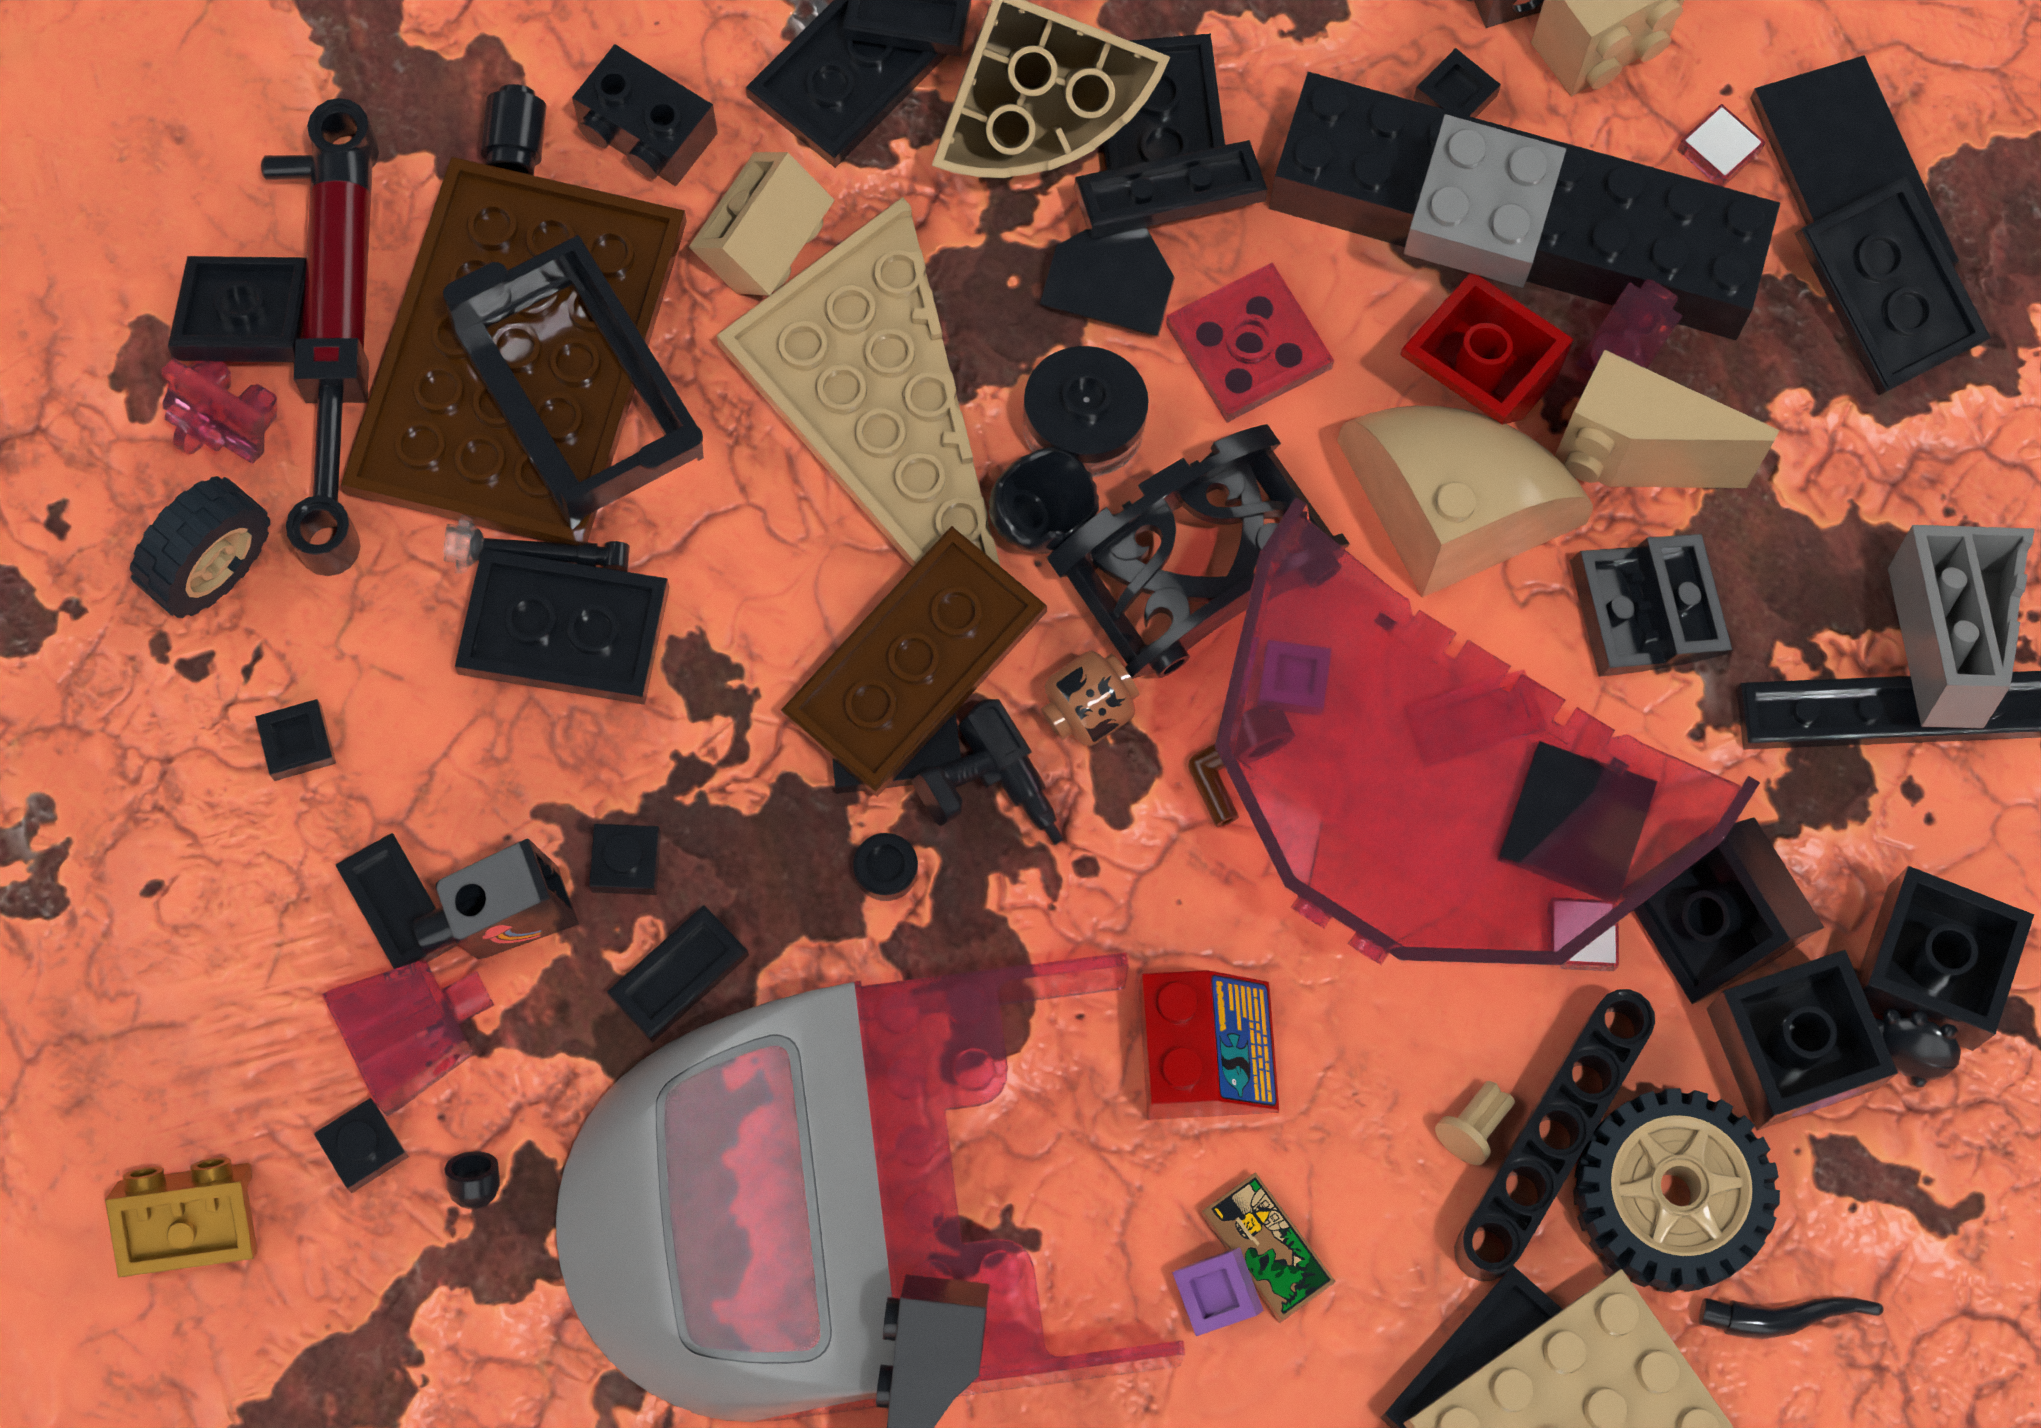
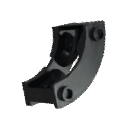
(1239, 467)

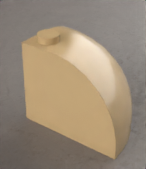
(1042, 92)
(1459, 489)

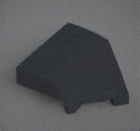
(1111, 280)

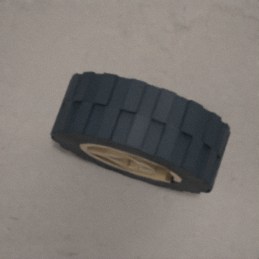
(199, 546)

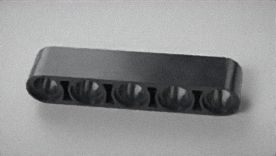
(1577, 1112)

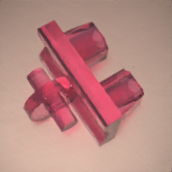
(1634, 326)
(213, 416)

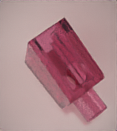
(406, 1028)

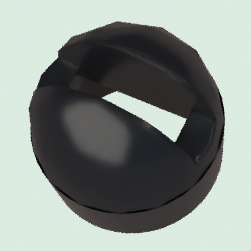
(472, 1179)

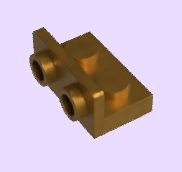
(181, 1217)

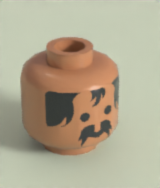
(1089, 698)

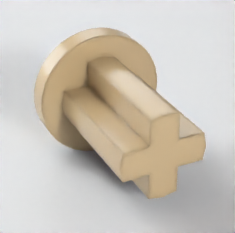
(1468, 1133)

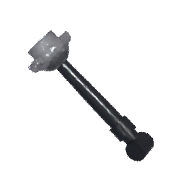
(465, 542)

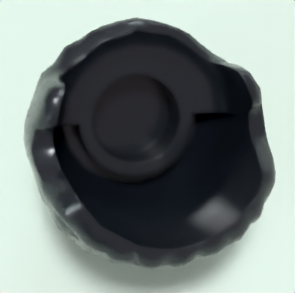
(1042, 500)

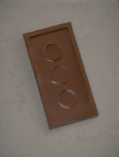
(914, 661)

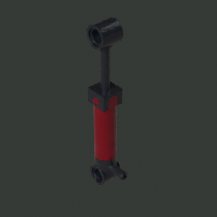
(331, 354)

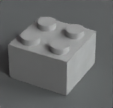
(1484, 201)

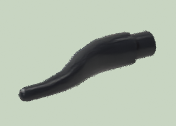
(1766, 1323)

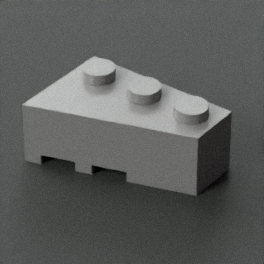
(1959, 616)

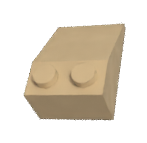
(1658, 433)

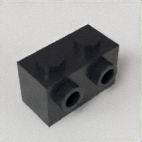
(644, 116)

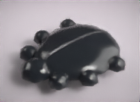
(1920, 1046)

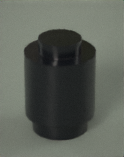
(514, 129)

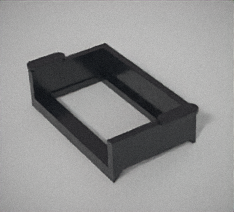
(498, 293)

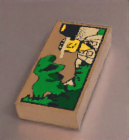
(1275, 1252)

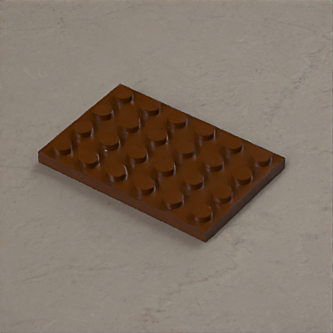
(430, 423)

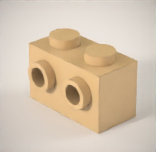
(762, 223)

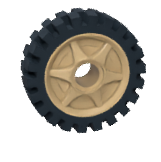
(1715, 1157)

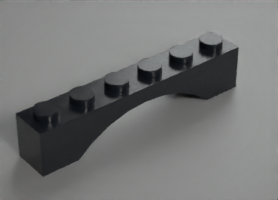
(936, 1348)

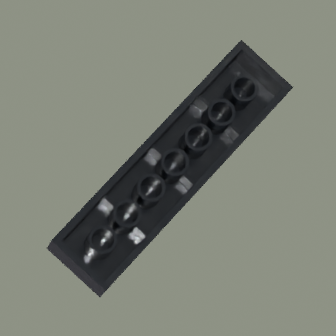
(1363, 159)

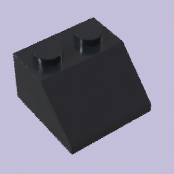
(1728, 913)

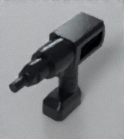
(997, 757)

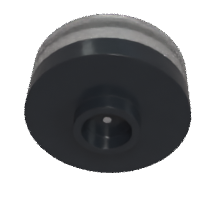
(1088, 406)

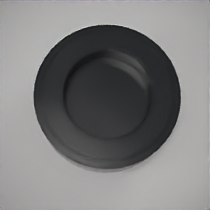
(885, 866)

